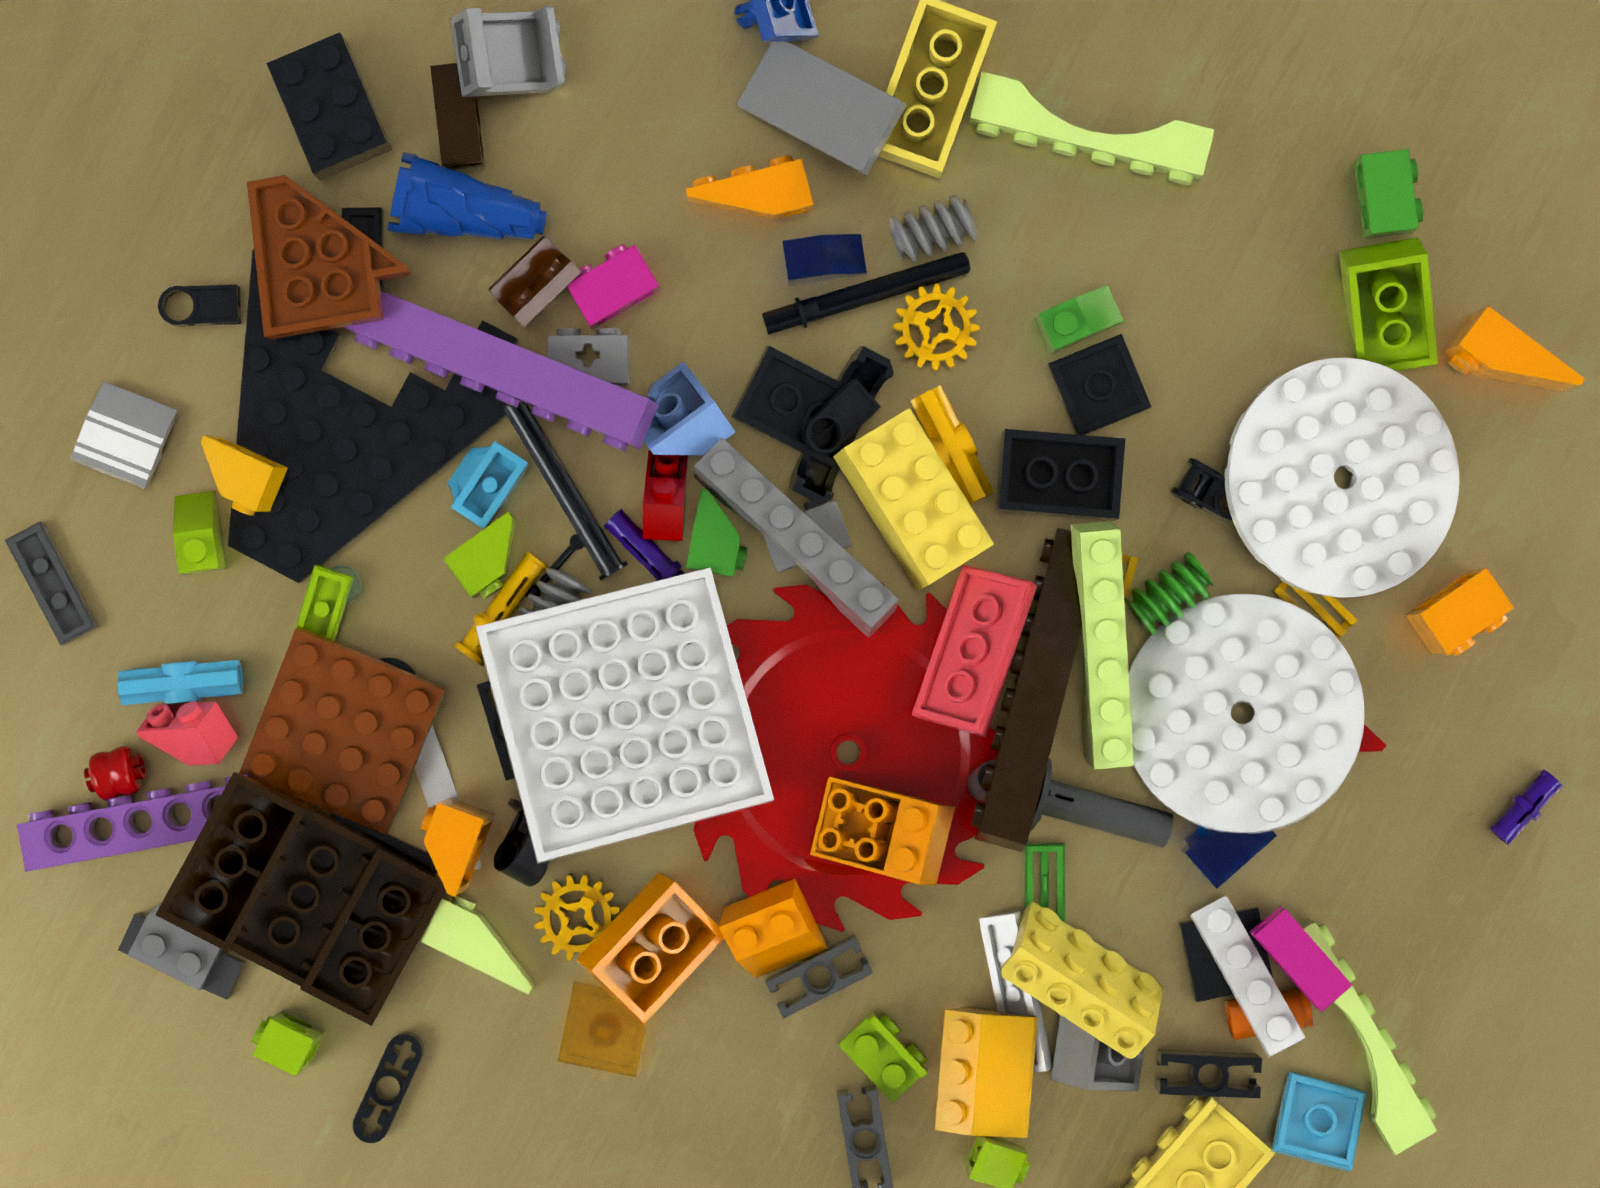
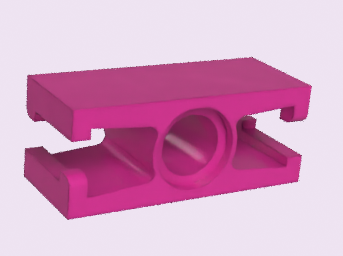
(1300, 958)

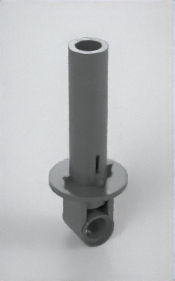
(1091, 809)

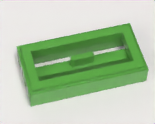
(1044, 848)

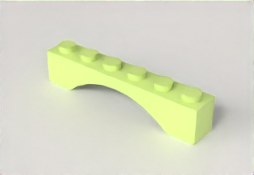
(1171, 149)
(1102, 608)
(1393, 1104)

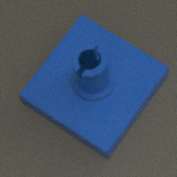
(779, 19)

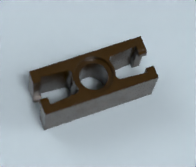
(456, 120)

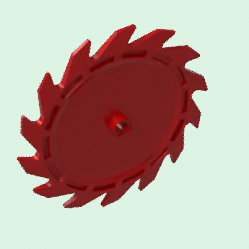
(807, 693)

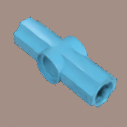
(180, 682)

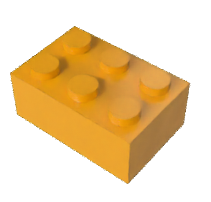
(651, 947)

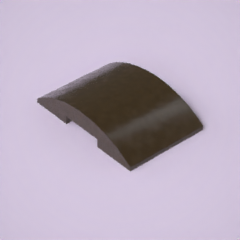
(303, 896)

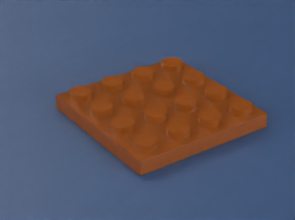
(342, 730)

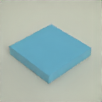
(1319, 1121)

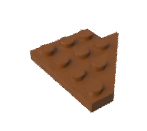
(313, 263)

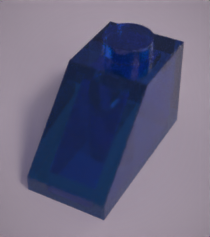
(823, 258)
(1222, 853)

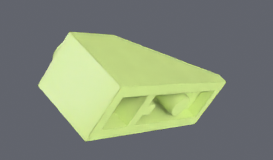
(471, 939)

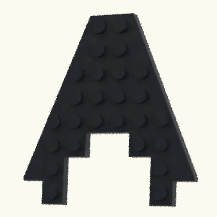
(342, 448)

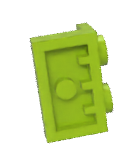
(884, 1056)

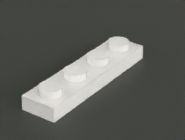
(999, 938)
(1247, 976)

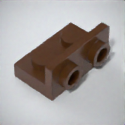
(534, 281)

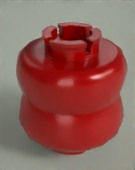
(115, 773)

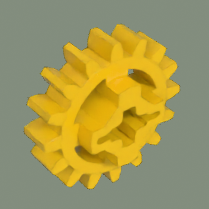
(953, 335)
(562, 905)

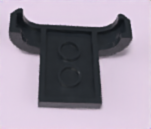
(788, 393)

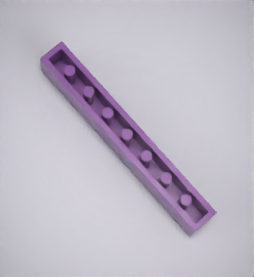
(510, 371)

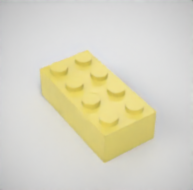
(935, 83)
(913, 499)

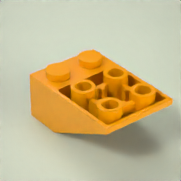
(882, 831)

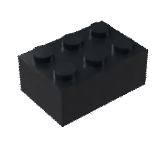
(329, 106)
(1060, 474)

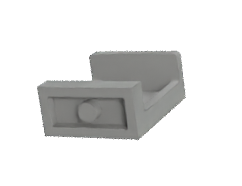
(507, 52)

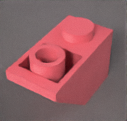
(189, 732)

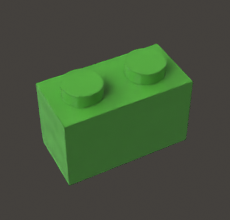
(1388, 193)

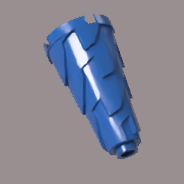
(455, 204)

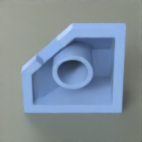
(685, 416)

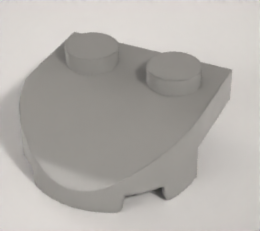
(174, 951)

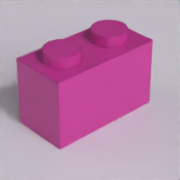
(613, 285)

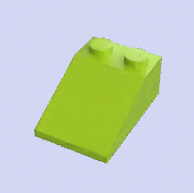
(1390, 303)

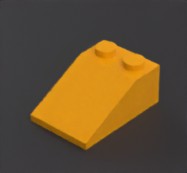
(1502, 352)

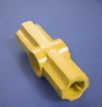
(952, 443)

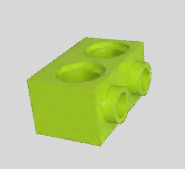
(287, 1042)

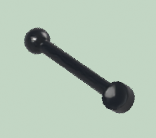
(575, 544)

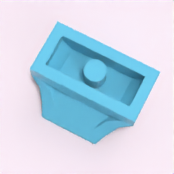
(485, 482)

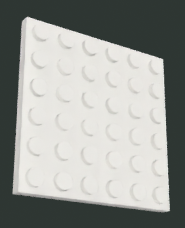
(624, 715)

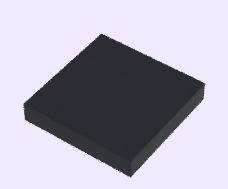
(1099, 385)
(1203, 971)

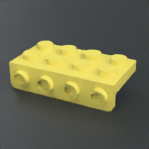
(1084, 981)
(1203, 1152)

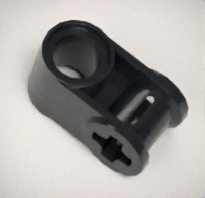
(1207, 491)

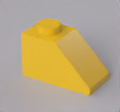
(243, 475)

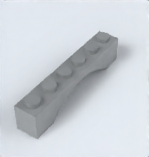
(763, 505)

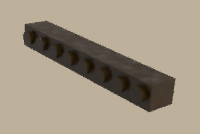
(1033, 703)

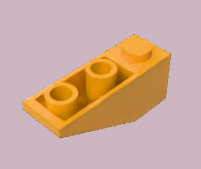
(764, 193)

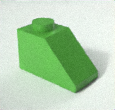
(1078, 319)
(714, 540)

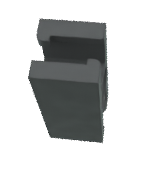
(816, 993)
(874, 1125)

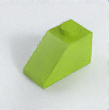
(198, 534)
(484, 558)
(997, 1162)

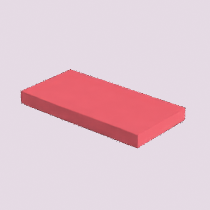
(974, 650)

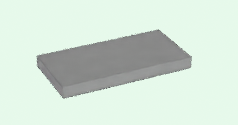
(821, 105)

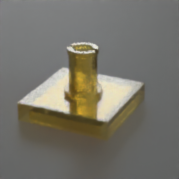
(601, 1032)

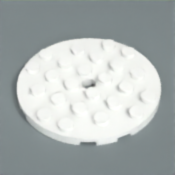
(1285, 487)
(1302, 724)

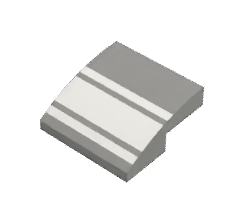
(124, 435)

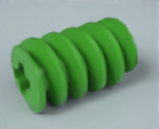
(1170, 593)

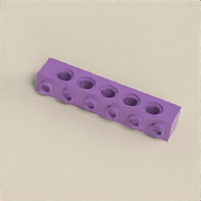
(43, 850)

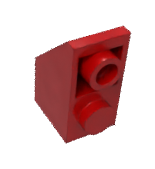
(665, 497)

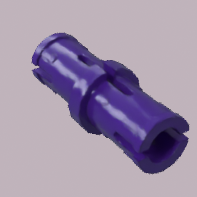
(1526, 807)

